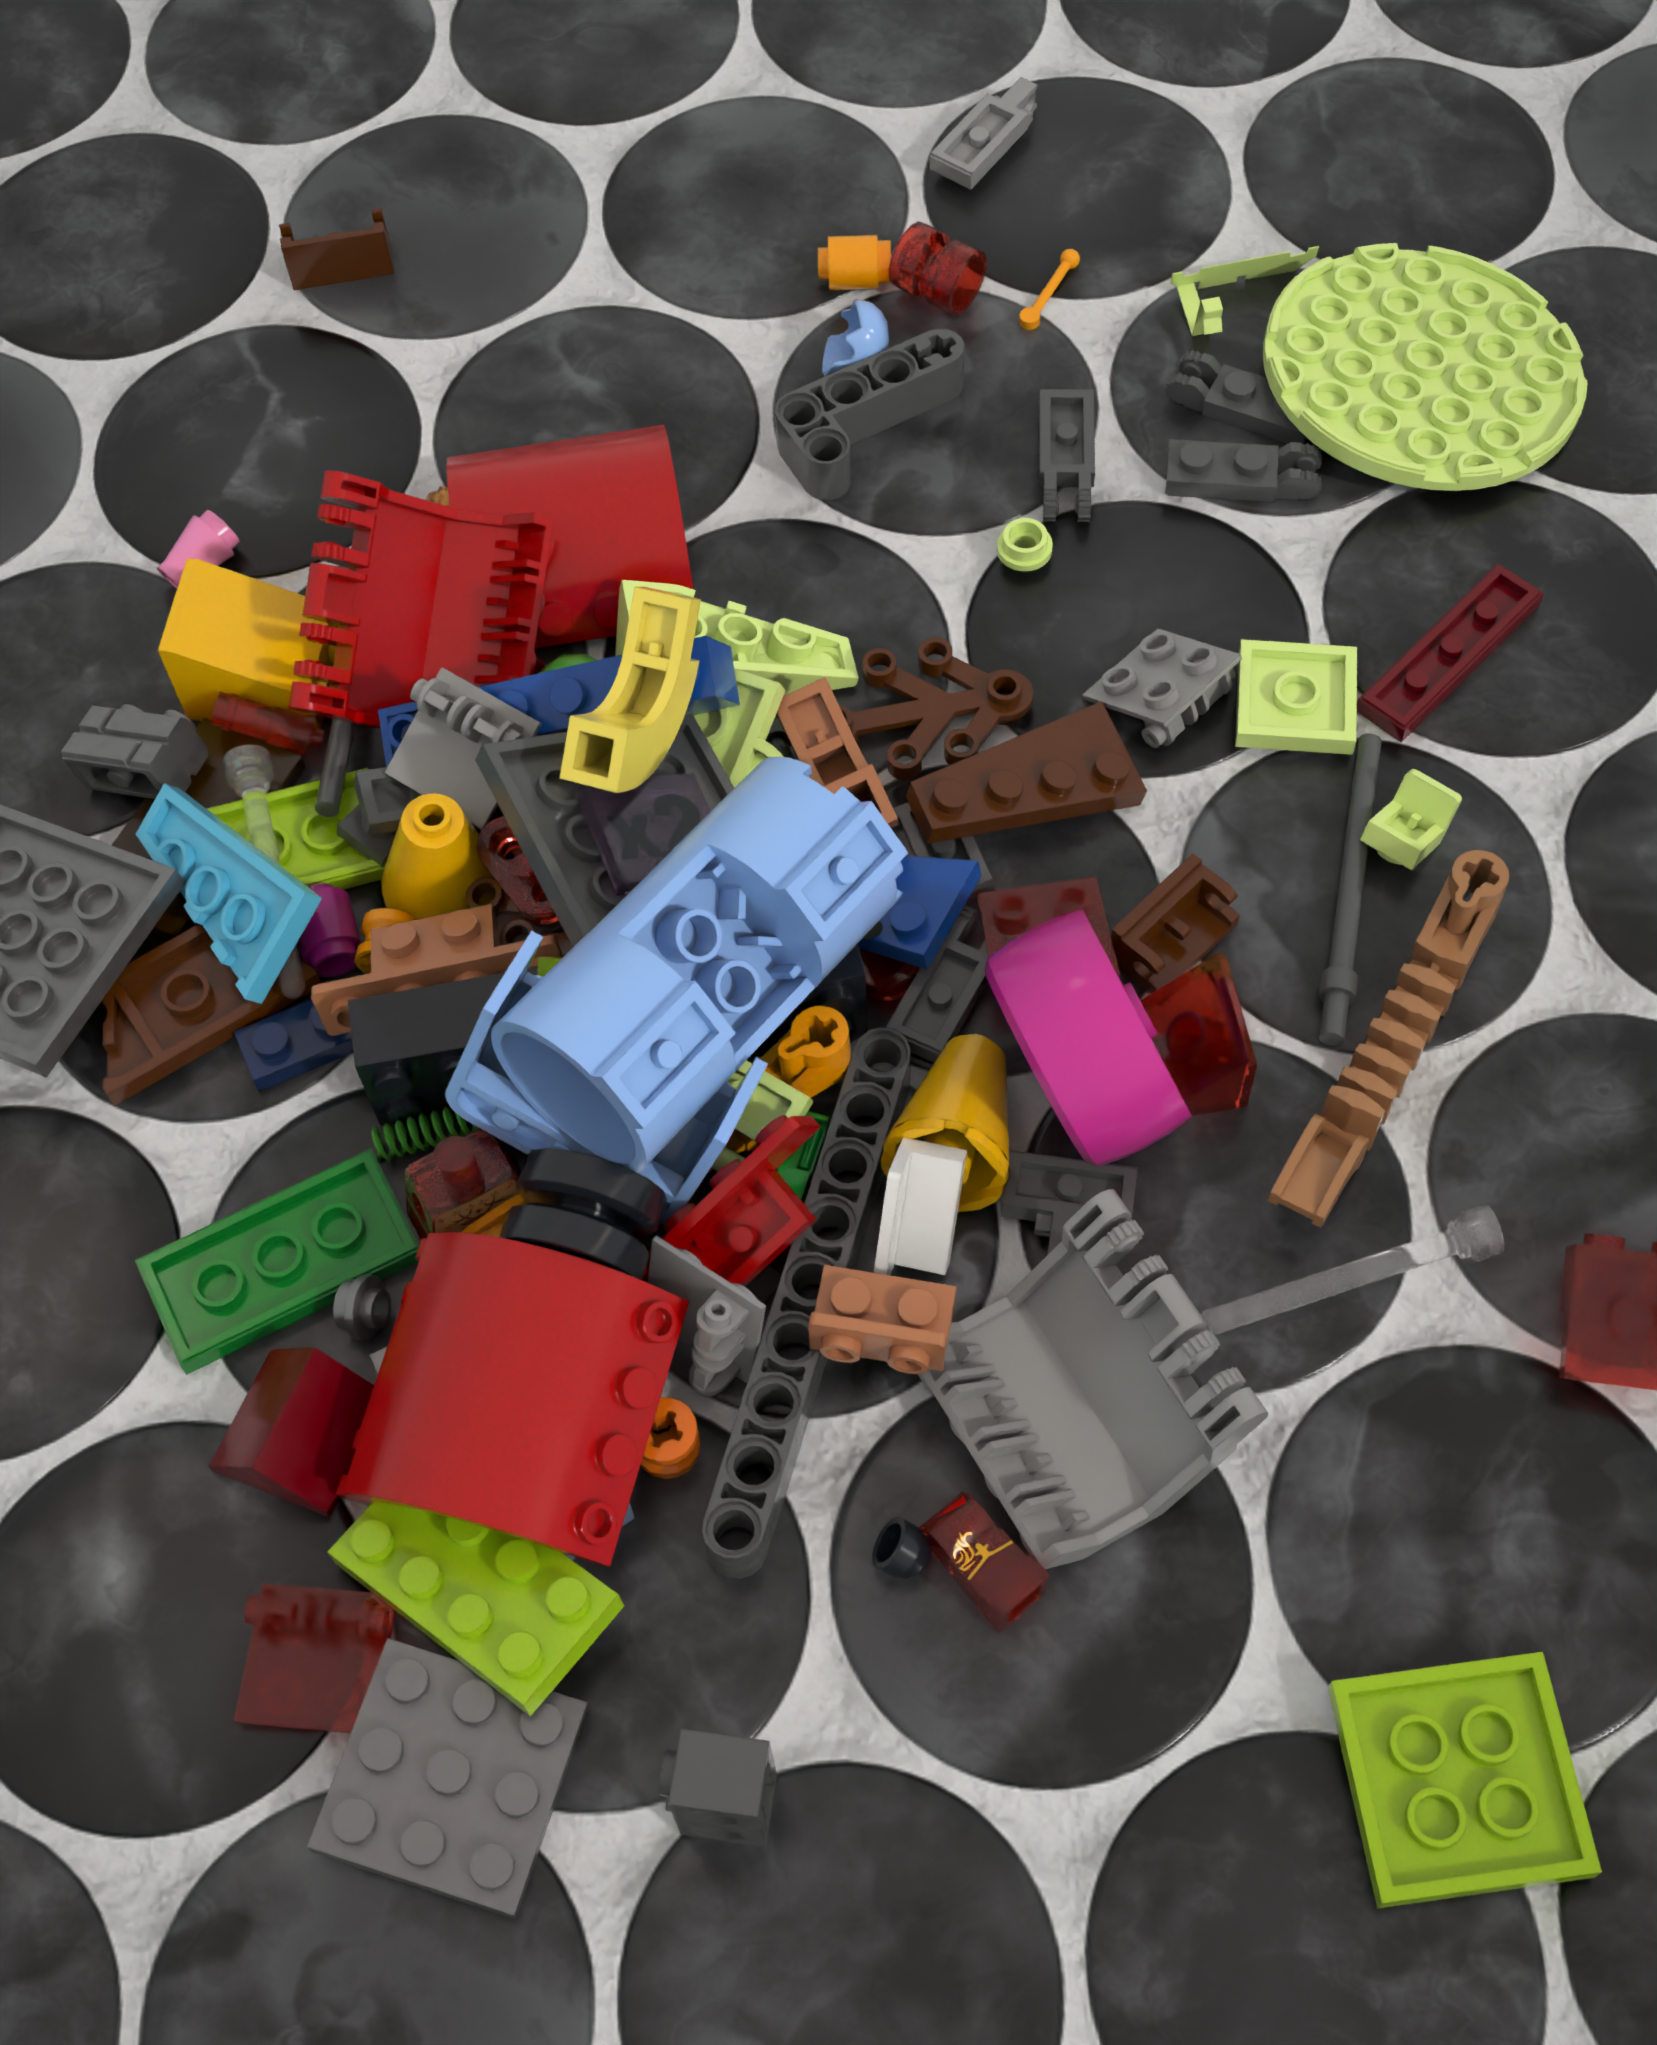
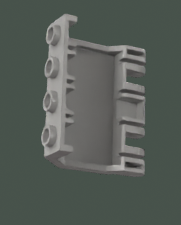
(1087, 1394)

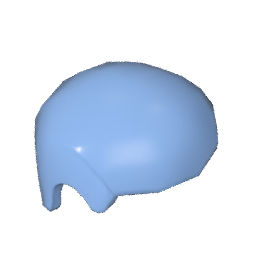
(863, 338)

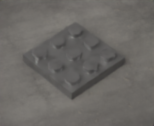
(447, 1781)

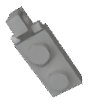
(985, 134)

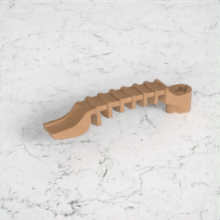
(1365, 1091)

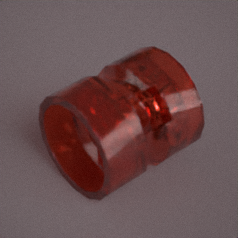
(937, 268)

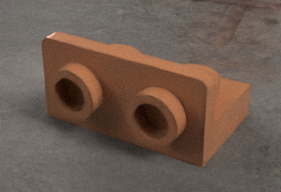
(882, 1319)

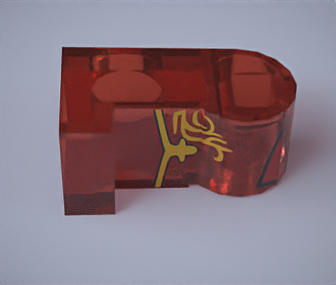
(985, 1561)

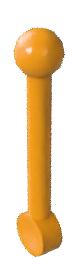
(1030, 316)

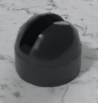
(902, 1549)

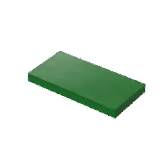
(277, 1260)

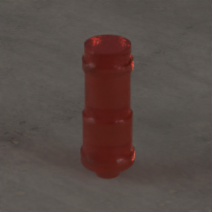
(269, 723)

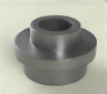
(362, 1306)

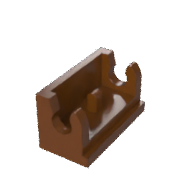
(338, 255)
(1174, 925)

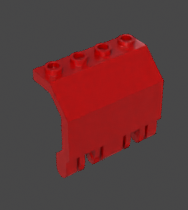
(417, 596)

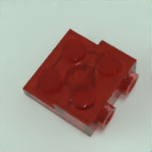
(1609, 1313)

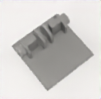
(1166, 683)
(446, 738)
(720, 1321)

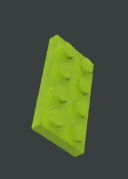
(482, 1595)

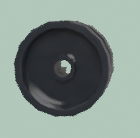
(586, 1209)

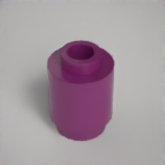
(331, 934)

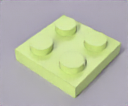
(1296, 697)

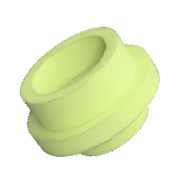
(1024, 545)

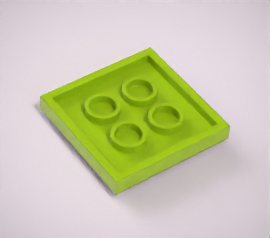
(1462, 1780)

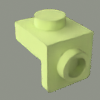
(1413, 820)

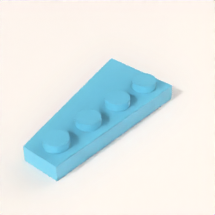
(230, 888)

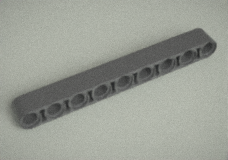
(797, 1381)

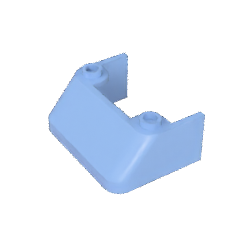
(491, 1101)

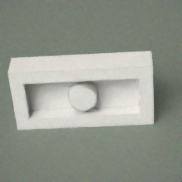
(920, 1207)

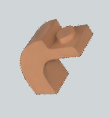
(827, 744)

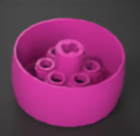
(1086, 1039)

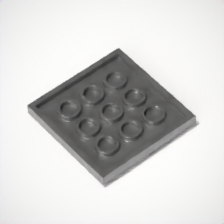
(66, 930)

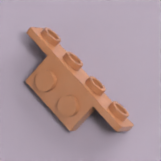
(423, 955)

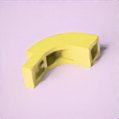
(647, 703)

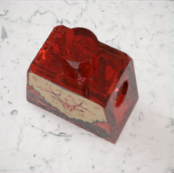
(459, 1183)

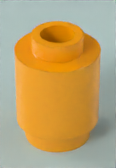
(854, 262)

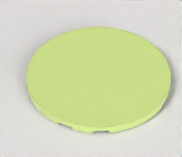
(1424, 367)

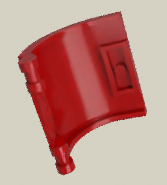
(611, 516)
(517, 1393)

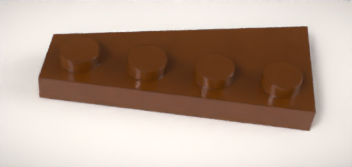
(1033, 779)

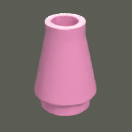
(202, 539)

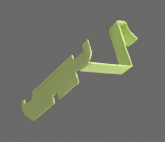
(1206, 314)

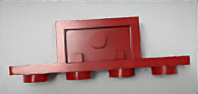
(750, 1209)

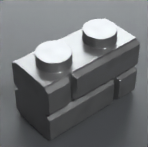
(134, 751)

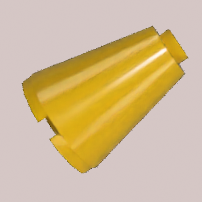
(433, 859)
(966, 1109)

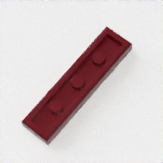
(1449, 652)

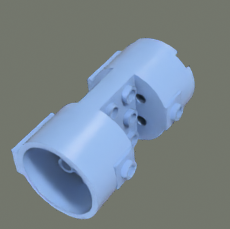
(700, 962)

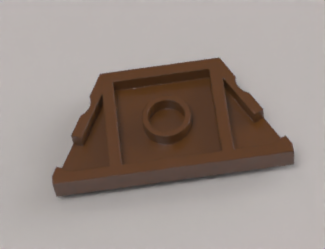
(174, 1010)

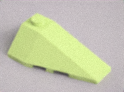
(778, 651)

